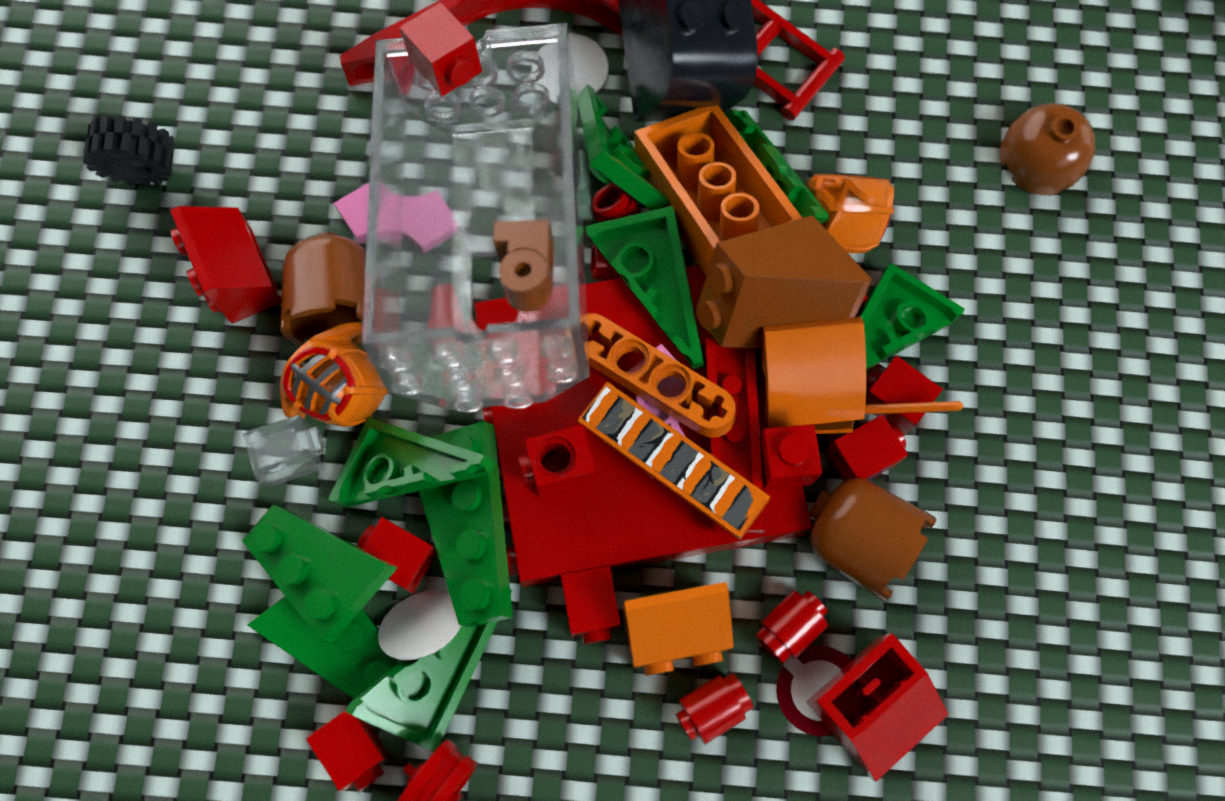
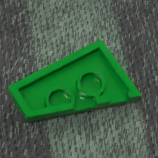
(316, 570)
(348, 663)

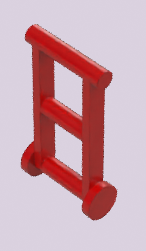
(827, 61)

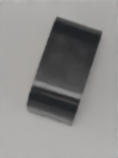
(687, 55)

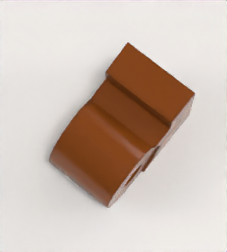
(525, 262)

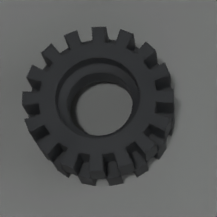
(129, 150)

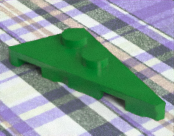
(902, 313)
(423, 693)

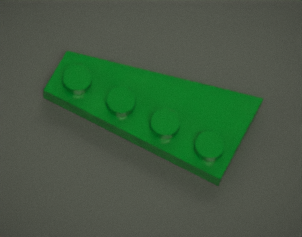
(471, 533)

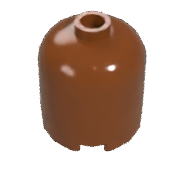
(322, 286)
(868, 534)

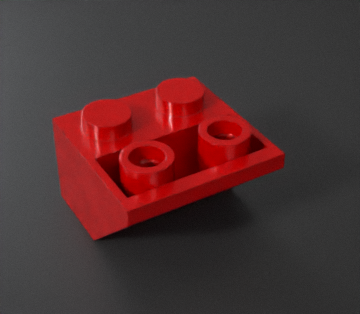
(224, 260)
(880, 705)

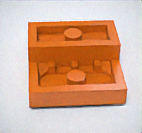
(814, 372)

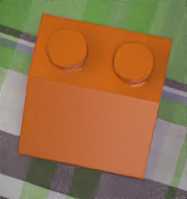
(678, 627)

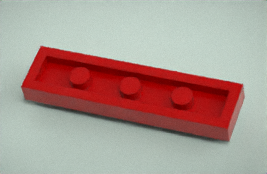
(740, 447)

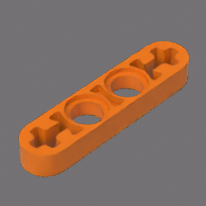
(655, 369)

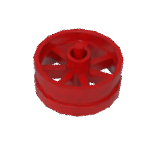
(440, 776)

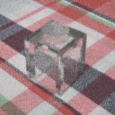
(284, 450)

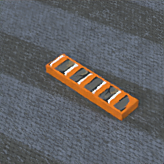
(674, 460)

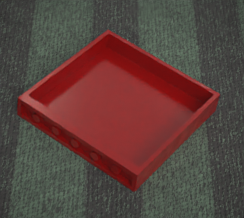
(625, 513)

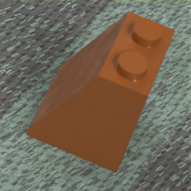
(778, 279)

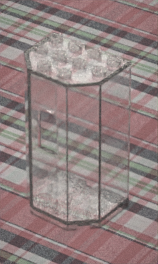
(436, 187)

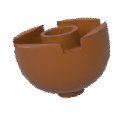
(1048, 148)

